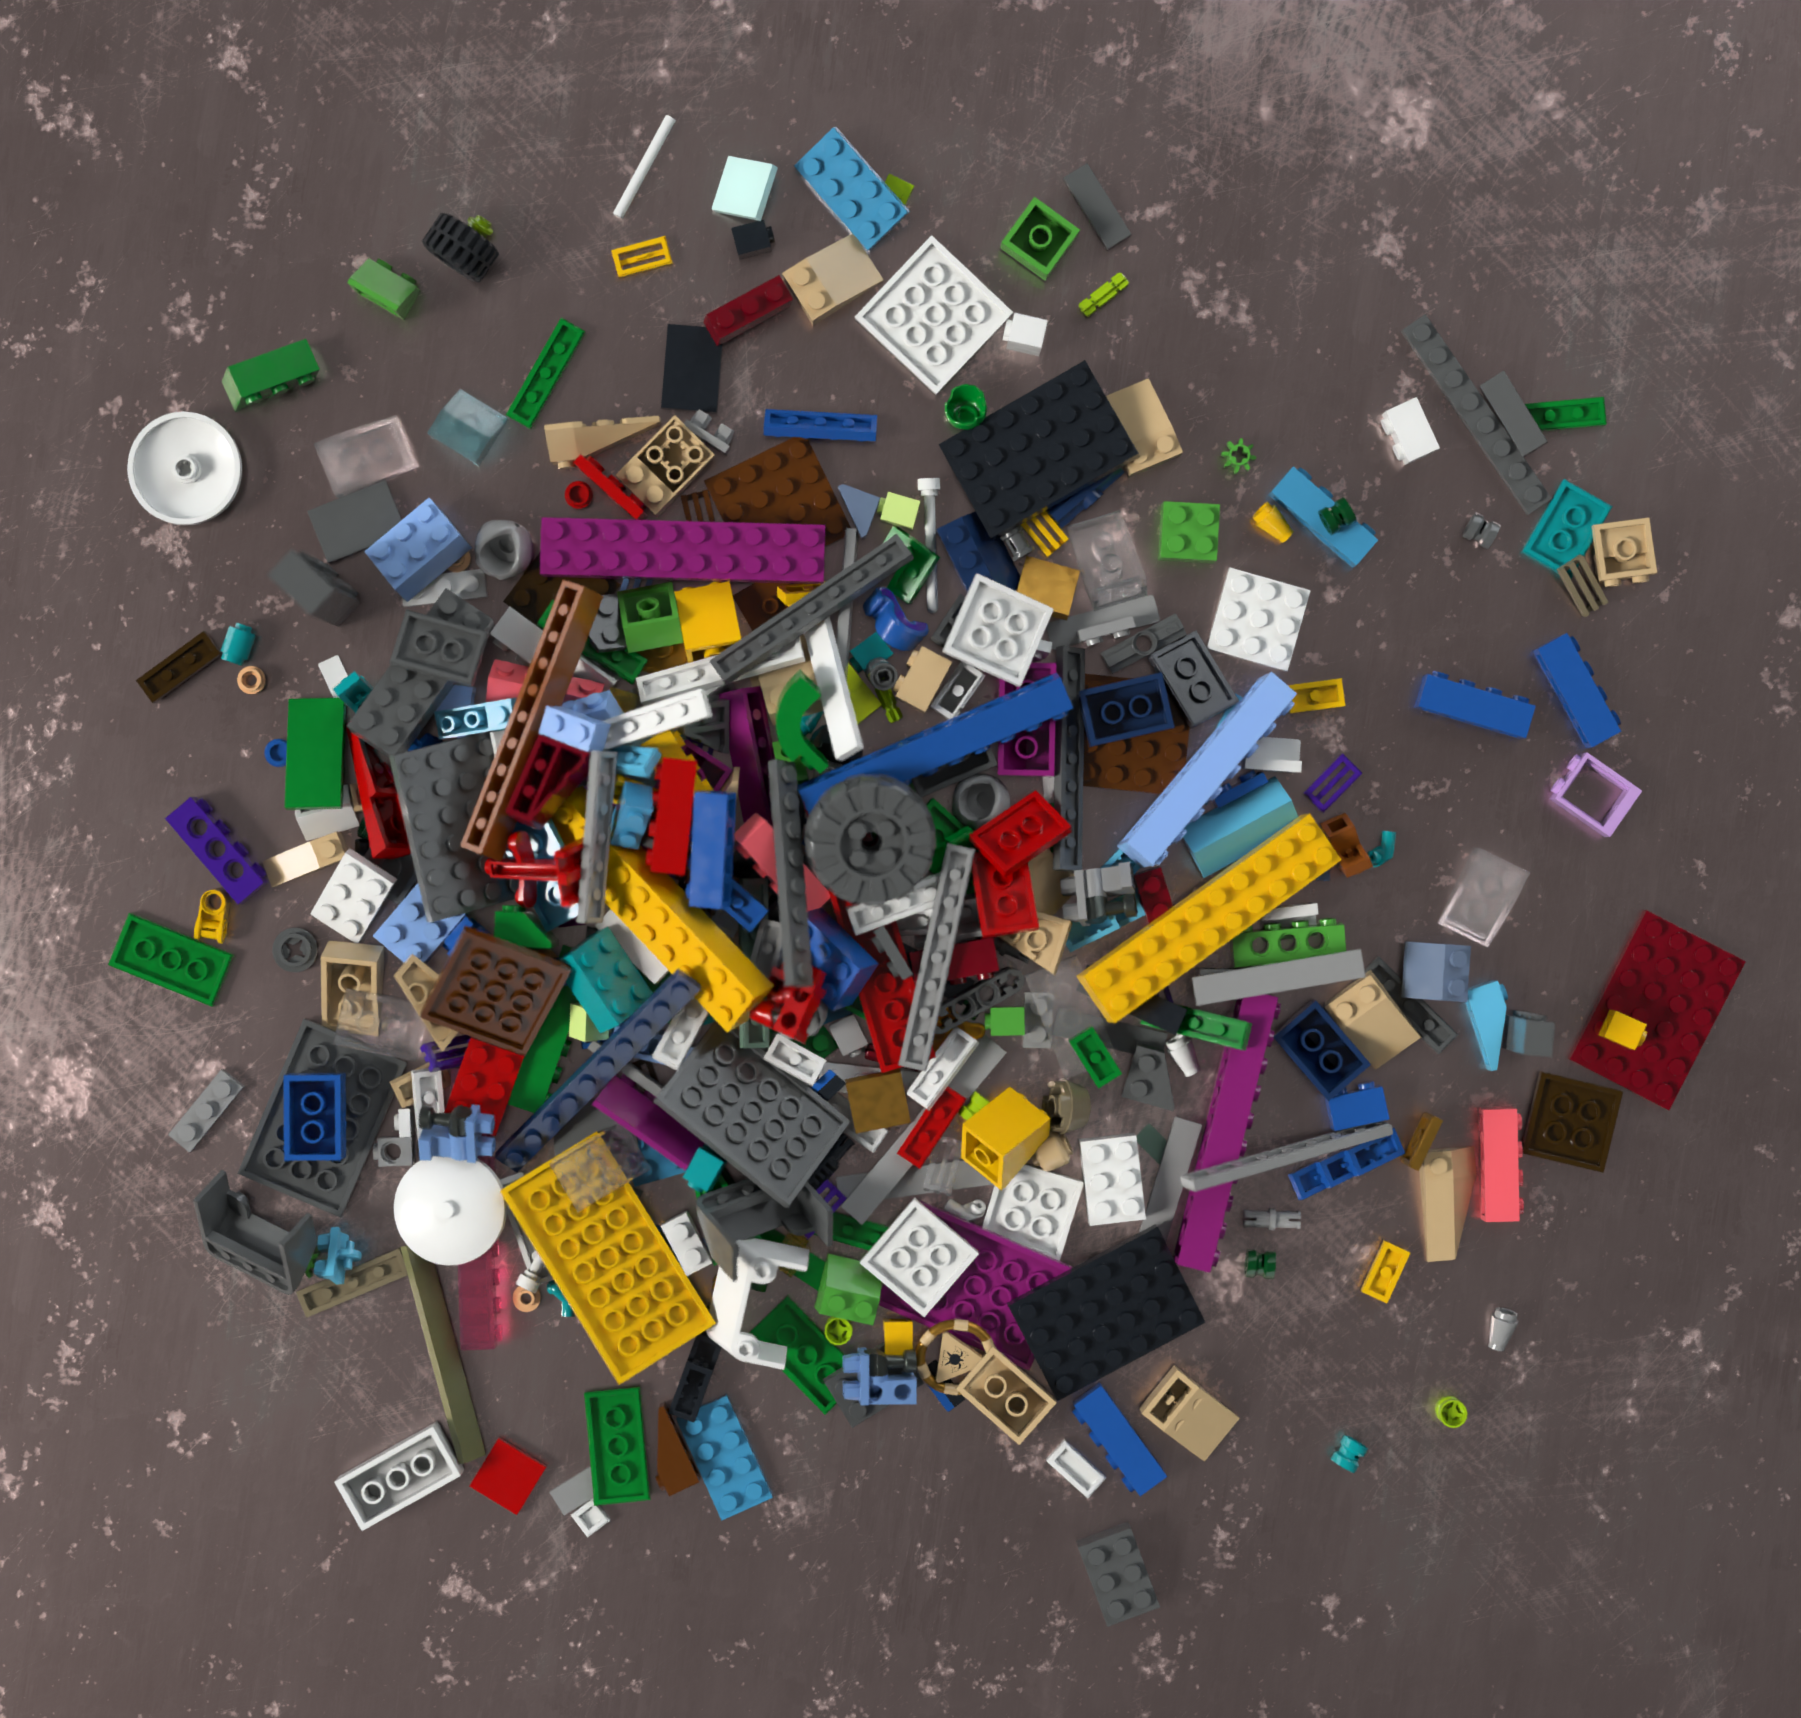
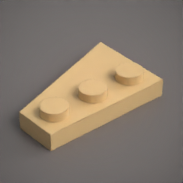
(1045, 944)
(417, 982)

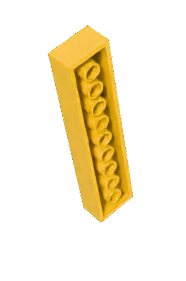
(1208, 918)
(670, 928)

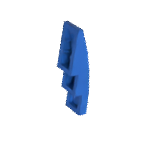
(1344, 1165)

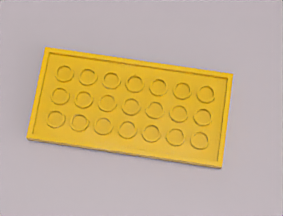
(610, 1270)

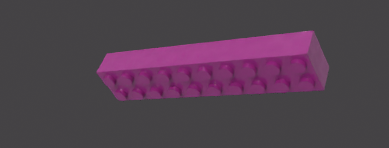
(682, 550)
(1224, 1133)

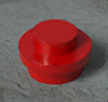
(578, 495)

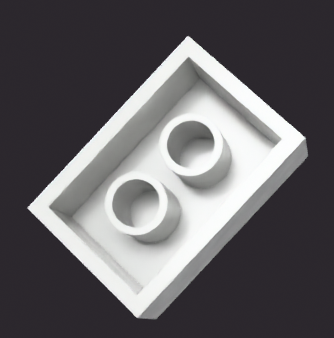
(1112, 1179)

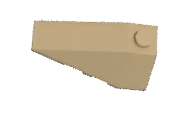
(571, 439)
(1446, 1190)

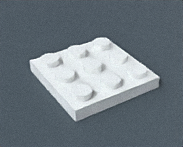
(1258, 619)
(997, 630)
(1035, 1209)
(919, 1257)

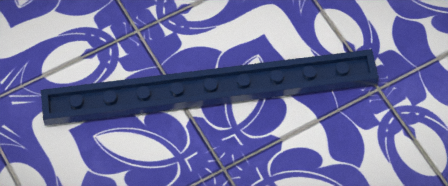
(598, 1070)

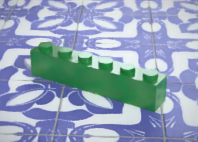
(542, 1061)

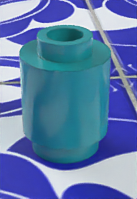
(237, 644)

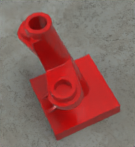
(563, 869)

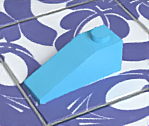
(1487, 1014)

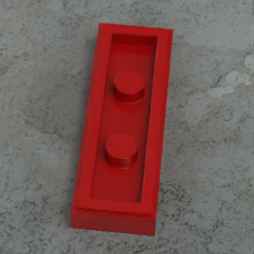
(931, 1127)

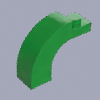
(792, 703)

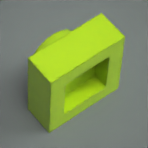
(900, 187)

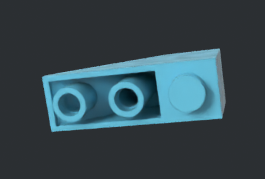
(474, 718)

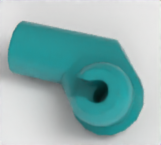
(1384, 851)
(552, 1288)

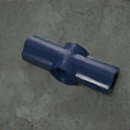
(1069, 508)

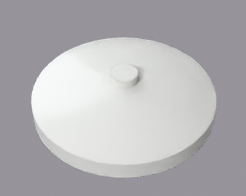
(184, 468)
(450, 1210)

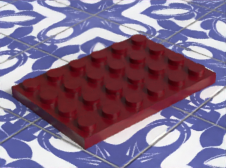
(1673, 987)

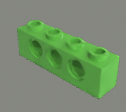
(1244, 955)

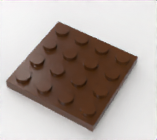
(780, 488)
(1140, 762)
(495, 990)

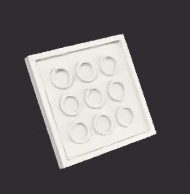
(933, 315)

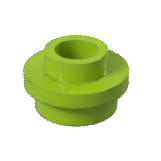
(480, 225)

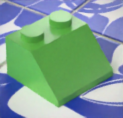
(384, 287)
(650, 617)
(848, 1290)

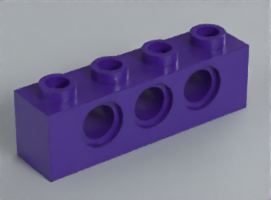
(183, 822)

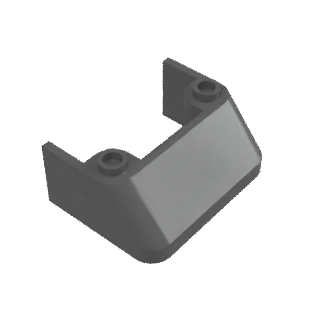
(747, 1211)
(251, 1242)

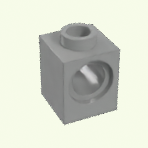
(849, 1035)
(407, 1148)

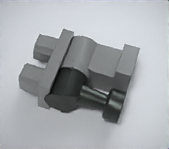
(1092, 890)

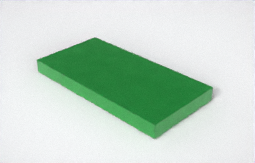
(315, 754)
(171, 959)
(809, 1352)
(617, 1446)

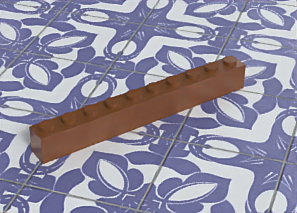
(542, 687)

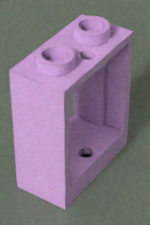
(1619, 808)

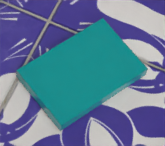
(1565, 527)

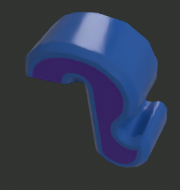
(891, 621)

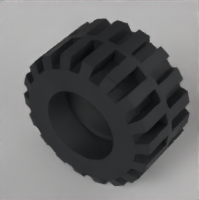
(460, 247)

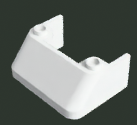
(758, 1264)

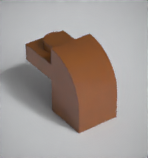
(1345, 841)

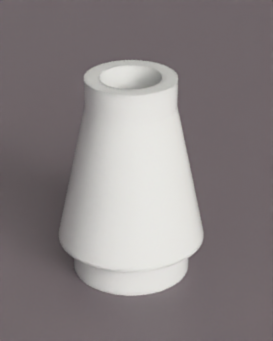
(1183, 1053)

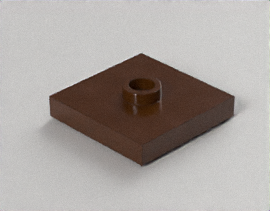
(759, 603)

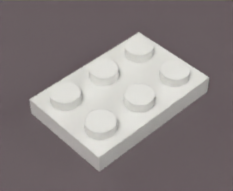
(353, 896)

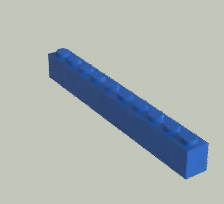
(954, 737)

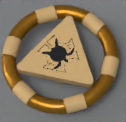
(954, 1355)

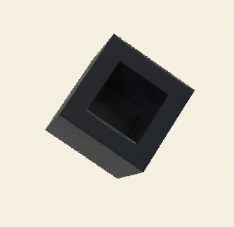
(753, 239)

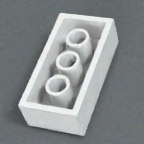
(399, 1476)

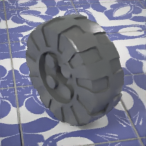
(877, 868)

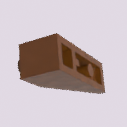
(674, 1460)

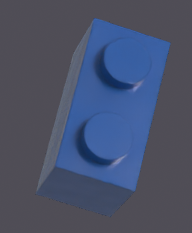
(1357, 1106)

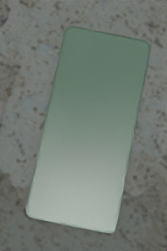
(1152, 1142)

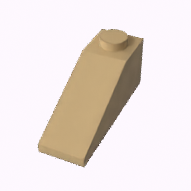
(305, 859)

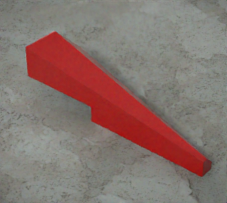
(379, 802)

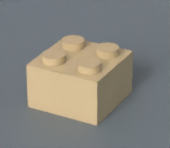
(922, 680)

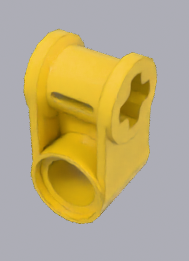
(213, 918)

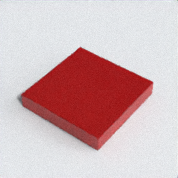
(508, 1476)

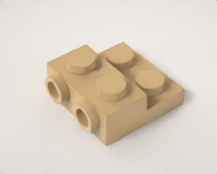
(1624, 552)

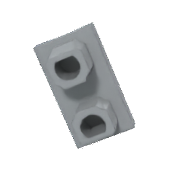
(721, 438)

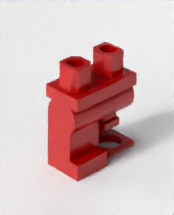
(798, 1005)

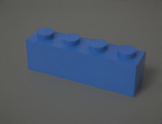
(1577, 690)
(1475, 706)
(711, 849)
(1119, 1439)

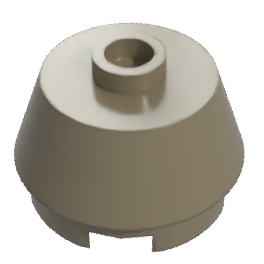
(1067, 1106)

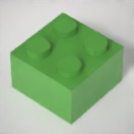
(1039, 238)
(1188, 532)

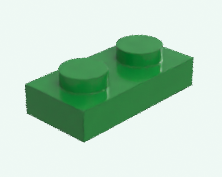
(1095, 1056)

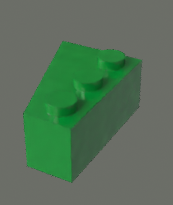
(270, 374)

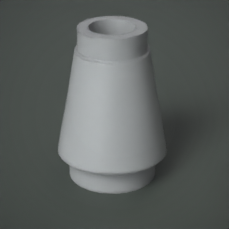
(1501, 1328)

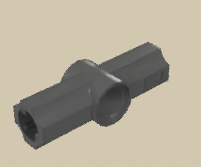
(1159, 634)

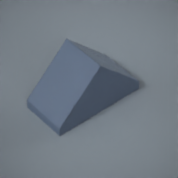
(861, 507)

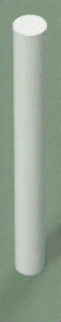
(644, 166)

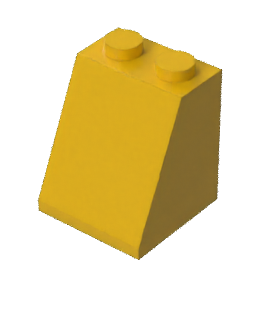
(707, 619)
(1004, 1136)

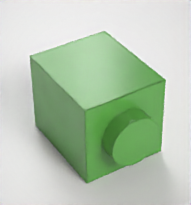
(1005, 1020)

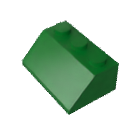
(522, 928)

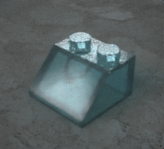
(467, 427)

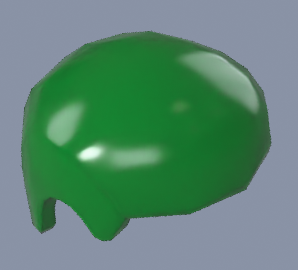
(966, 407)

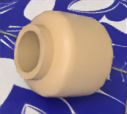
(1053, 1152)

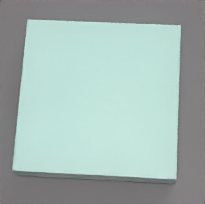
(744, 188)

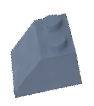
(1436, 971)

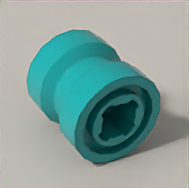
(1349, 1453)

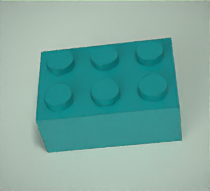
(605, 980)

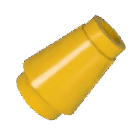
(1272, 522)

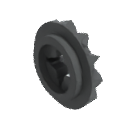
(282, 952)

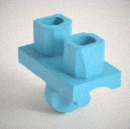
(339, 1258)

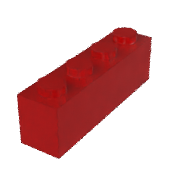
(673, 815)

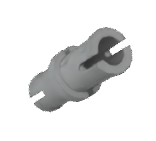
(1272, 1219)

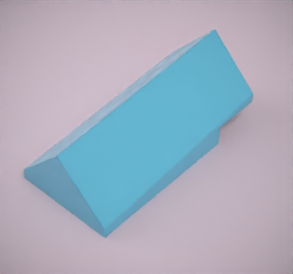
(1238, 827)

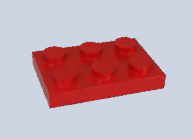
(611, 487)
(1020, 833)
(1003, 903)
(485, 1079)

